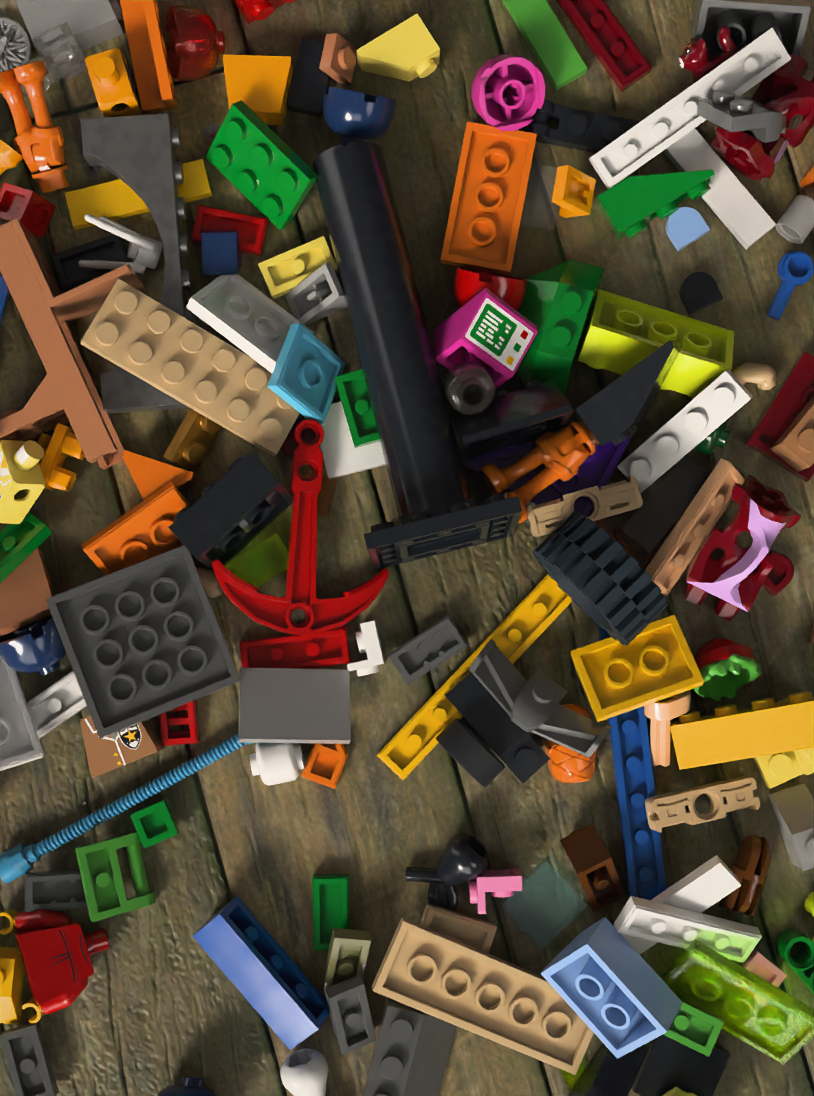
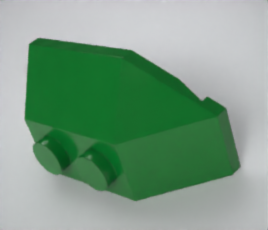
(560, 307)

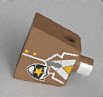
(118, 748)

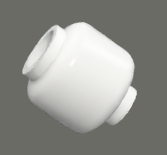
(277, 762)

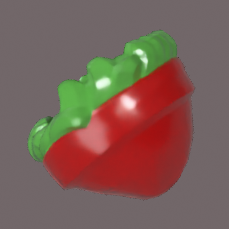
(725, 668)

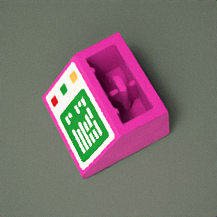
(485, 333)

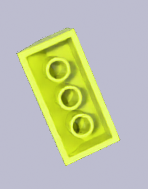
(628, 331)

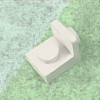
(369, 642)

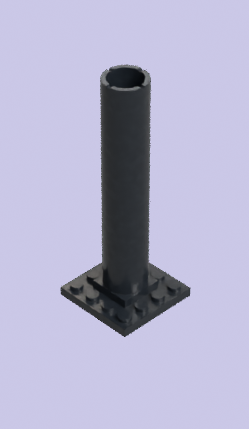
(400, 369)

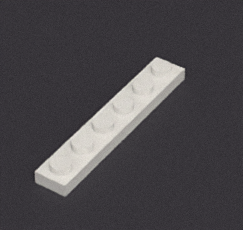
(681, 112)

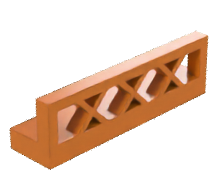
(149, 55)

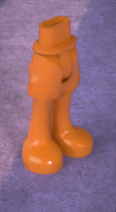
(40, 144)
(560, 453)

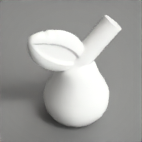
(305, 1073)

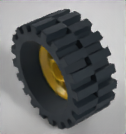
(600, 577)

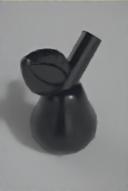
(461, 861)

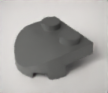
(743, 114)

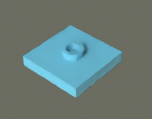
(306, 373)

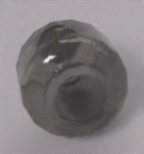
(469, 388)

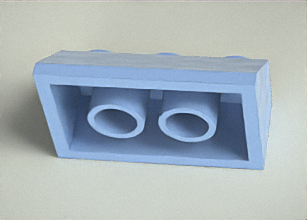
(612, 989)

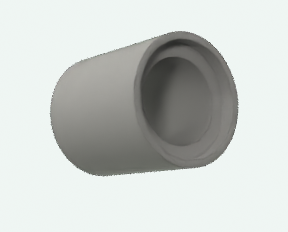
(797, 220)

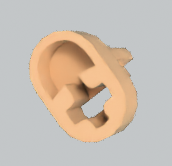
(661, 715)

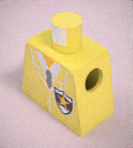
(19, 478)

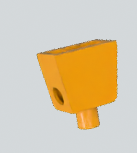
(260, 84)

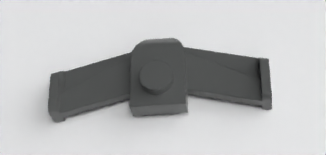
(536, 702)

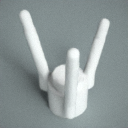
(142, 249)

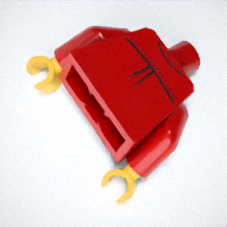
(54, 957)

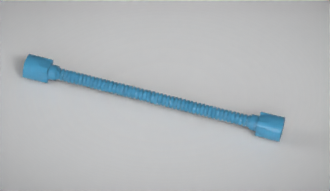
(20, 859)

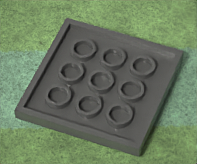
(143, 641)

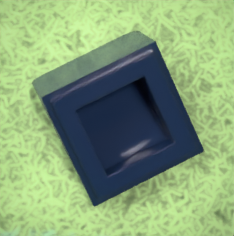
(221, 252)

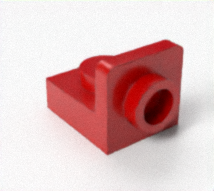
(27, 207)

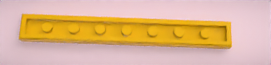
(512, 638)

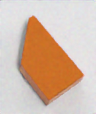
(325, 763)

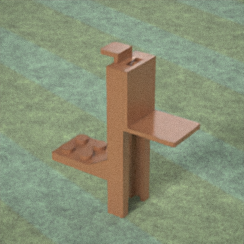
(68, 389)

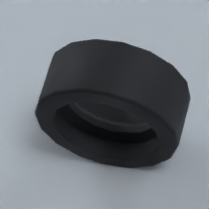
(470, 752)

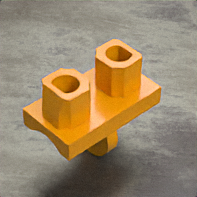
(55, 451)

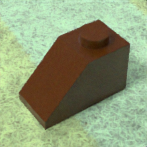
(593, 867)

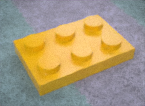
(638, 674)

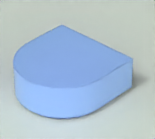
(685, 227)

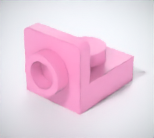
(498, 881)

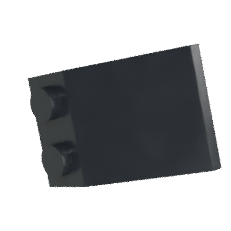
(625, 402)

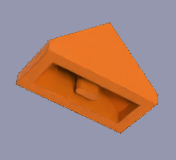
(152, 474)

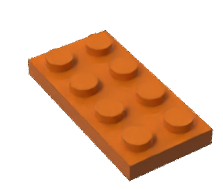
(488, 198)

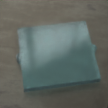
(544, 905)

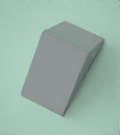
(317, 296)

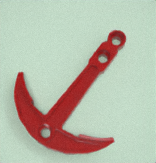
(301, 563)

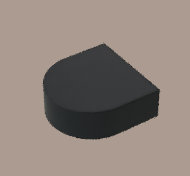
(699, 292)

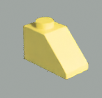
(401, 52)

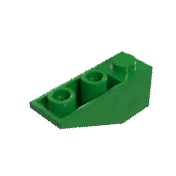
(645, 197)

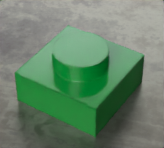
(155, 823)

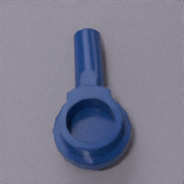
(794, 270)

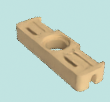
(607, 502)
(680, 805)

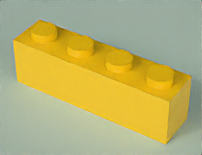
(745, 732)

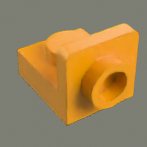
(573, 192)

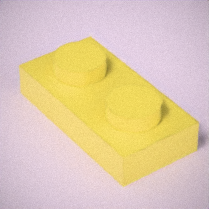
(292, 267)

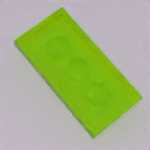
(745, 1002)

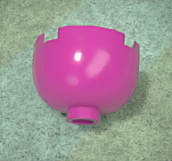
(508, 91)

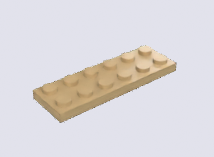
(190, 366)
(482, 995)

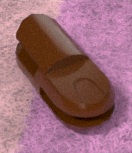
(751, 869)

